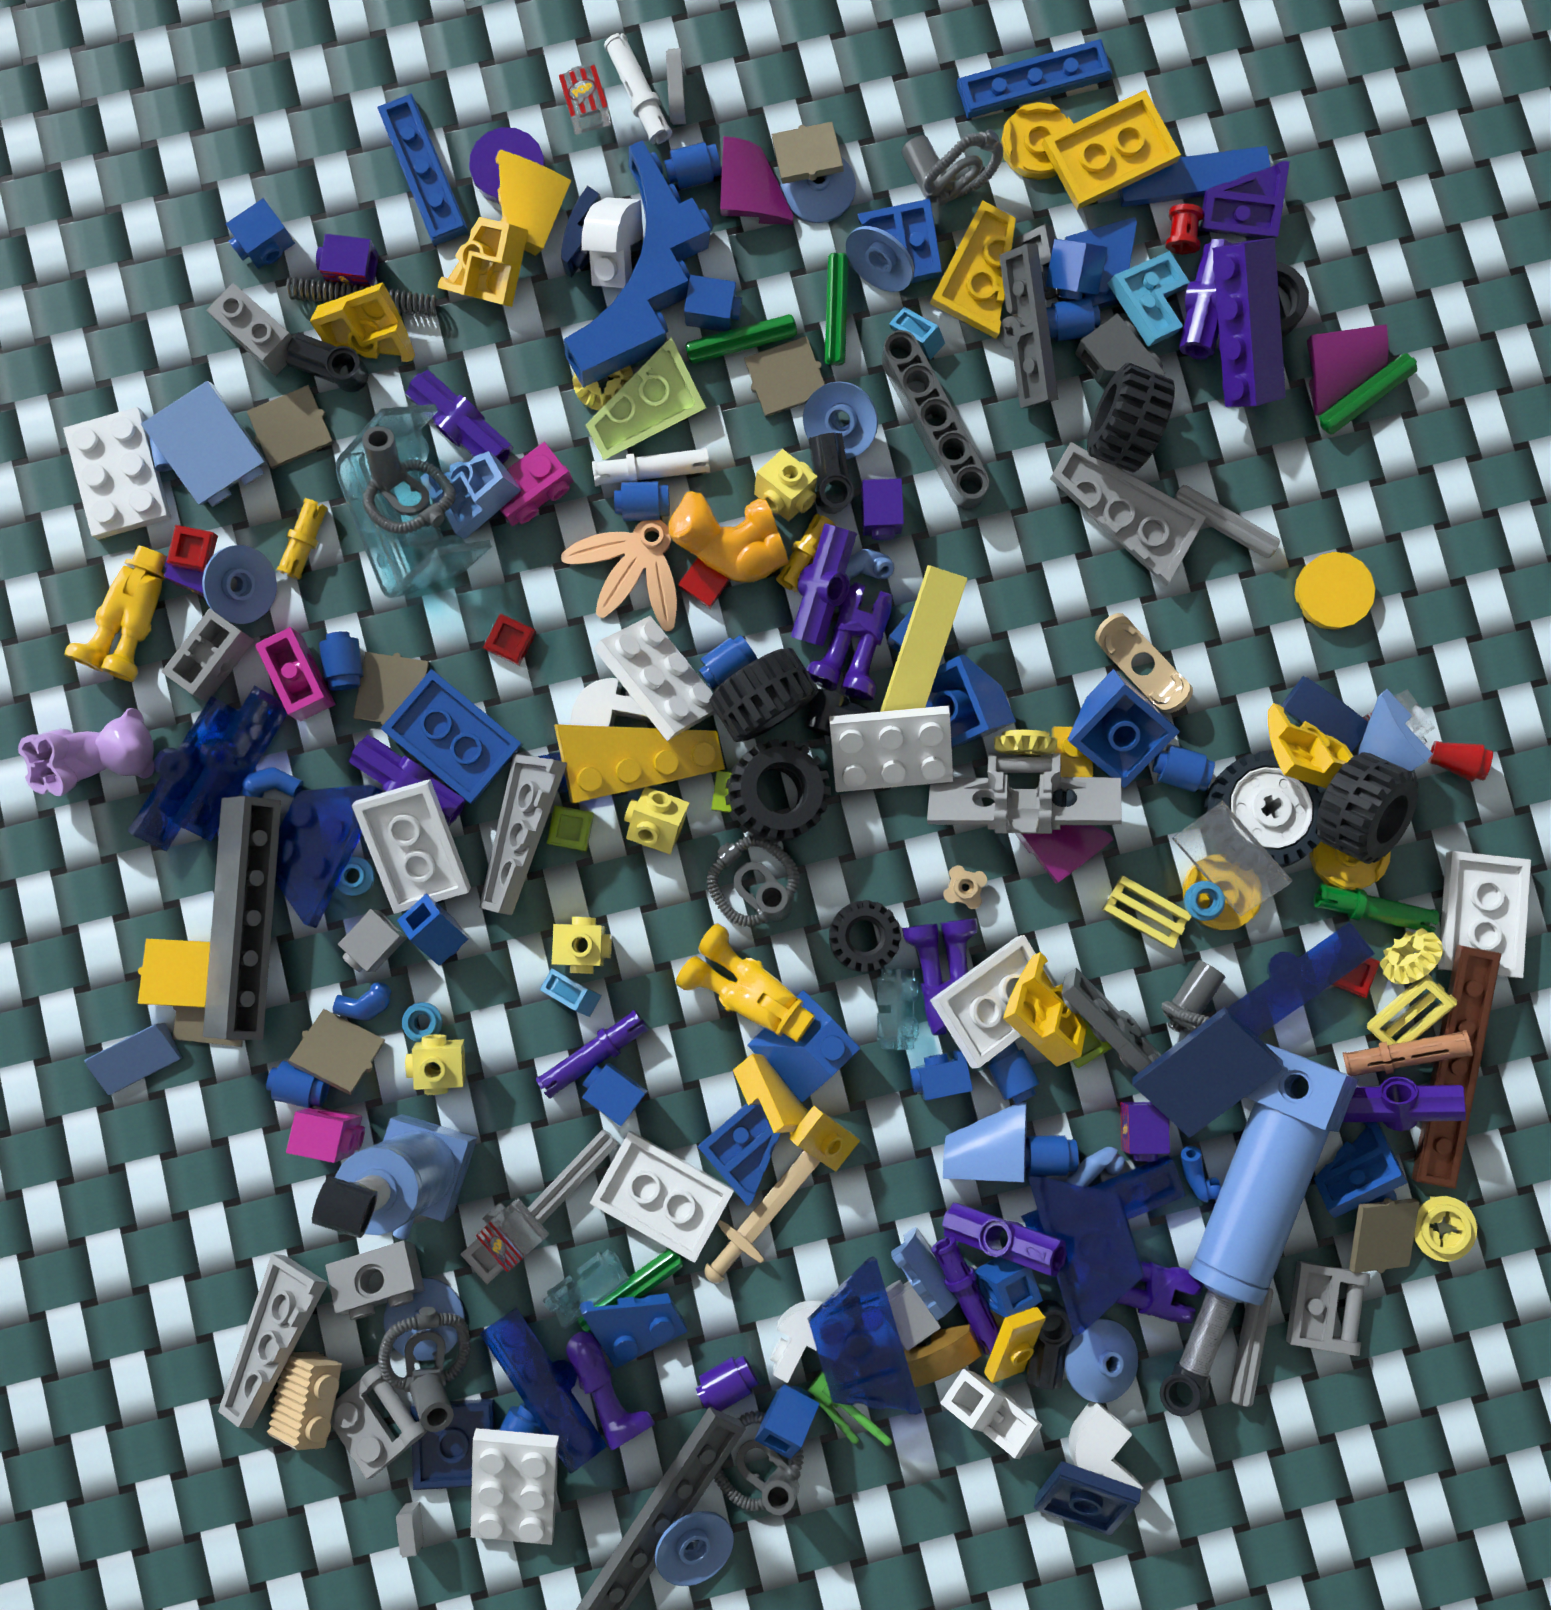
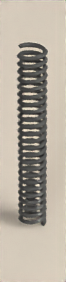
(343, 290)

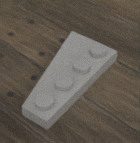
(1132, 512)
(522, 818)
(273, 1330)

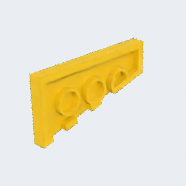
(629, 758)

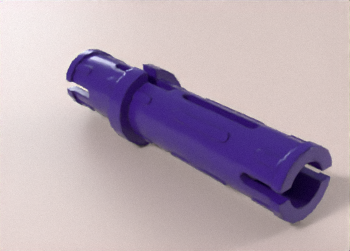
(593, 1053)
(962, 1282)

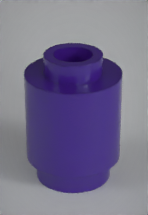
(726, 1383)

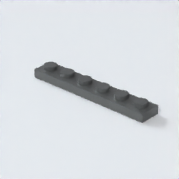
(670, 1501)

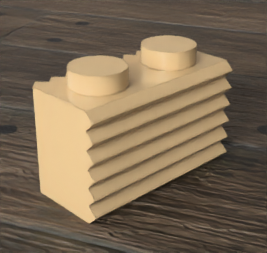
(305, 1400)

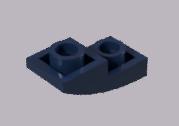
(571, 252)
(1326, 712)

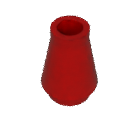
(1462, 759)

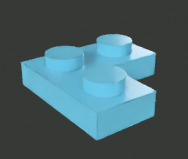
(1143, 296)

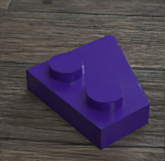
(1248, 204)

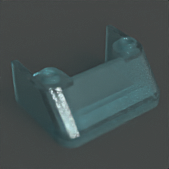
(410, 559)

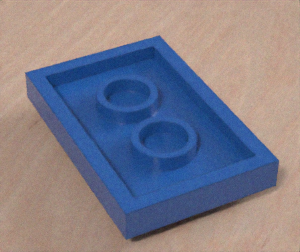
(451, 736)

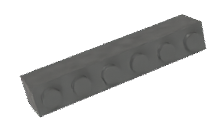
(242, 918)

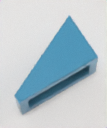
(925, 331)
(570, 992)

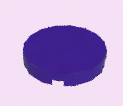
(482, 157)

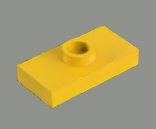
(824, 1139)
(1014, 1344)

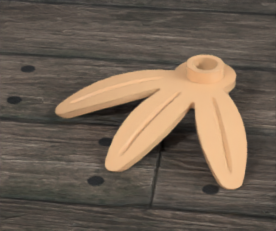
(638, 556)

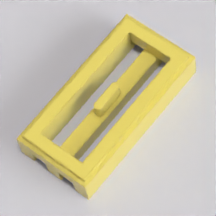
(1176, 928)
(1435, 991)

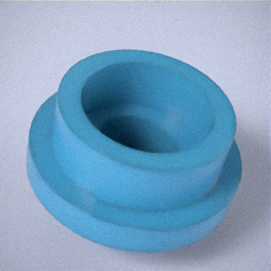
(365, 881)
(1216, 898)
(409, 1021)

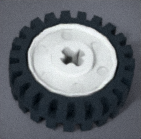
(1293, 804)

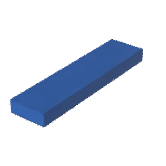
(1034, 78)
(422, 169)
(1194, 176)

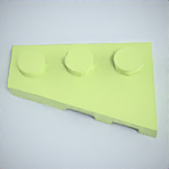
(647, 403)

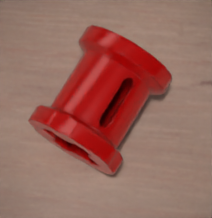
(1184, 229)

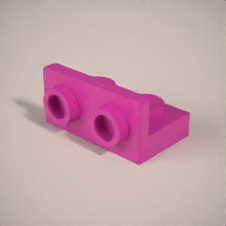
(540, 479)

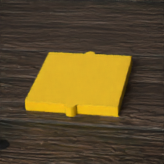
(174, 973)

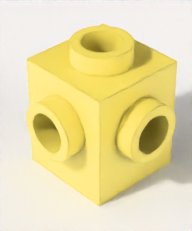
(786, 485)
(656, 819)
(566, 941)
(449, 1057)

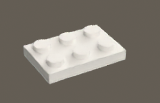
(116, 473)
(657, 677)
(891, 748)
(411, 845)
(1485, 908)
(978, 1000)
(662, 1196)
(514, 1486)

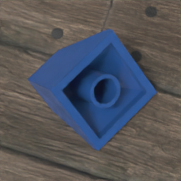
(973, 699)
(1120, 729)
(811, 1060)

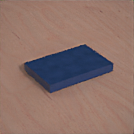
(1207, 1072)

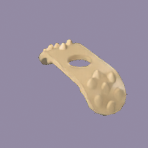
(1164, 684)

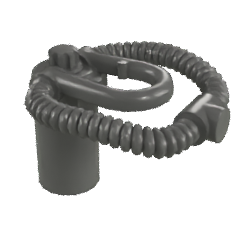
(931, 171)
(389, 472)
(772, 898)
(1192, 998)
(428, 1383)
(781, 1487)

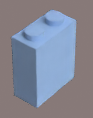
(205, 444)

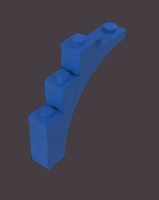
(633, 323)

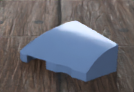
(480, 488)
(1390, 736)
(989, 1148)
(924, 1273)

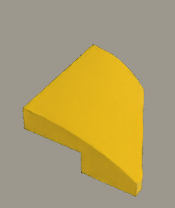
(530, 197)
(488, 262)
(365, 323)
(1305, 751)
(1042, 1016)
(764, 1086)

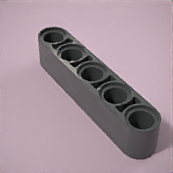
(929, 402)

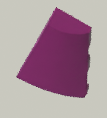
(750, 184)
(1344, 362)
(1065, 848)

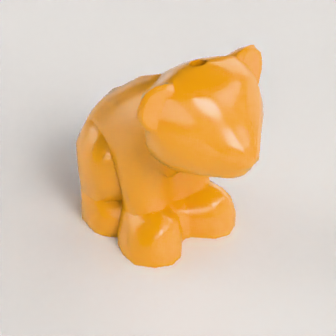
(738, 552)

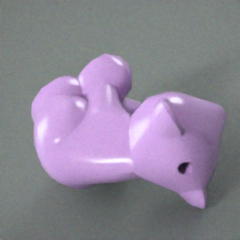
(63, 758)

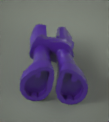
(853, 624)
(925, 940)
(1159, 1291)
(595, 1378)

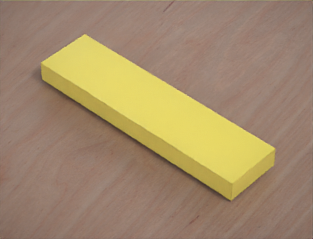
(924, 640)

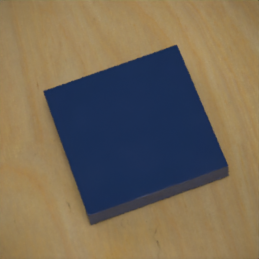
(445, 1456)
(1087, 1498)

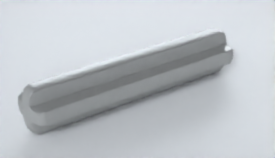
(1229, 522)
(572, 1176)
(1250, 1352)

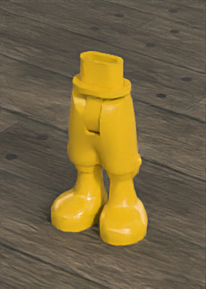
(127, 606)
(754, 995)

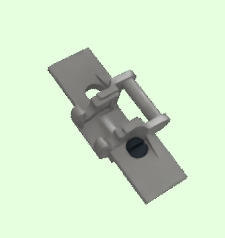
(1036, 810)

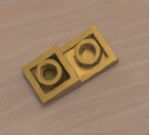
(948, 1353)

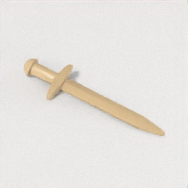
(759, 1219)

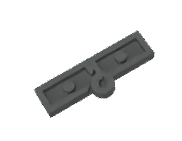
(1028, 327)
(1107, 1022)

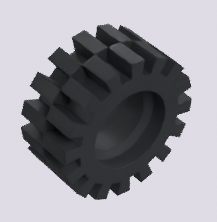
(889, 936)

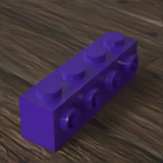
(1249, 322)

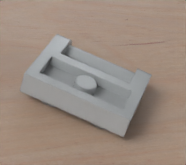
(1316, 1304)
(364, 1429)

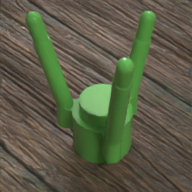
(820, 1391)

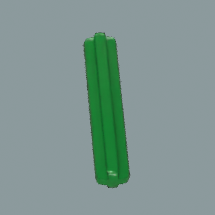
(836, 309)
(741, 338)
(1368, 393)
(643, 1280)

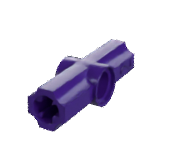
(1201, 322)
(458, 417)
(823, 584)
(397, 772)
(1403, 1104)
(1023, 1245)

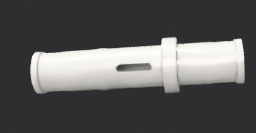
(644, 102)
(650, 467)

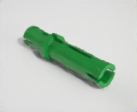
(1360, 905)

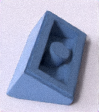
(134, 1058)

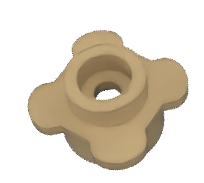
(975, 882)

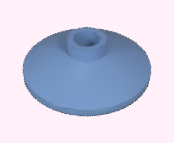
(821, 201)
(879, 258)
(823, 410)
(254, 588)
(436, 1295)
(1087, 1360)
(694, 1548)

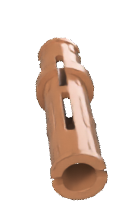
(1407, 1054)

